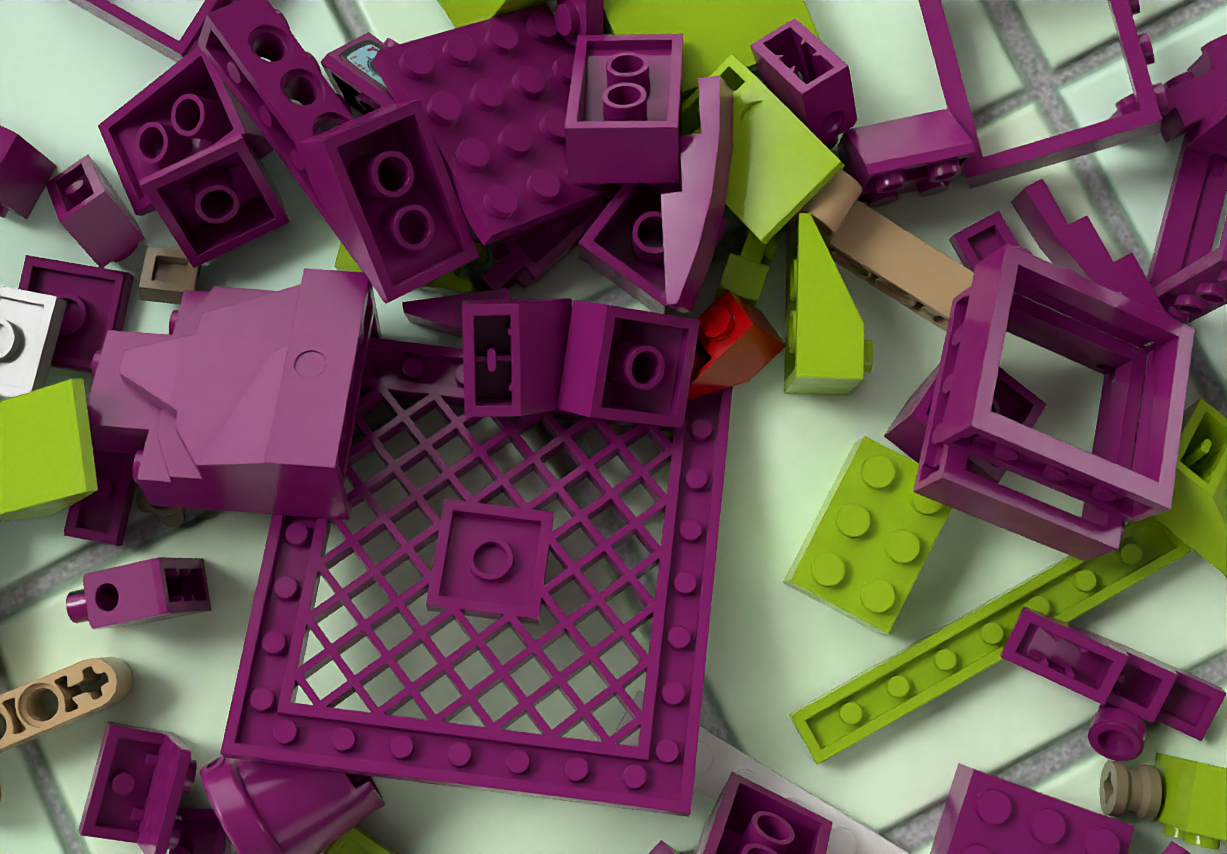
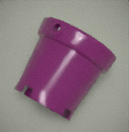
(285, 806)

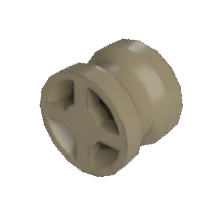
(1130, 790)

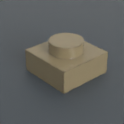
(167, 275)

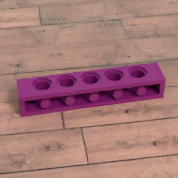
(234, 42)

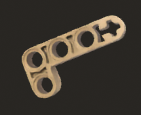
(885, 252)
(24, 707)

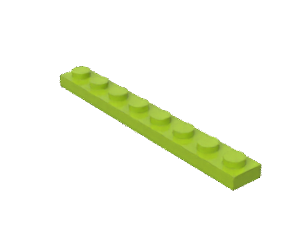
(977, 639)

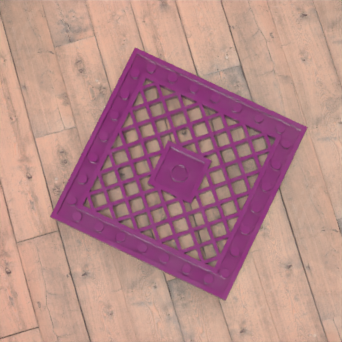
(493, 567)

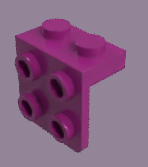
(138, 788)

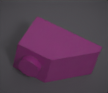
(94, 213)

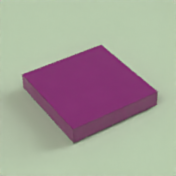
(95, 304)

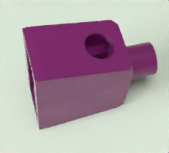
(823, 95)

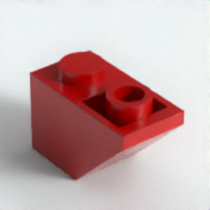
(731, 345)

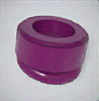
(1117, 733)

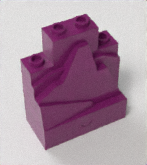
(242, 397)

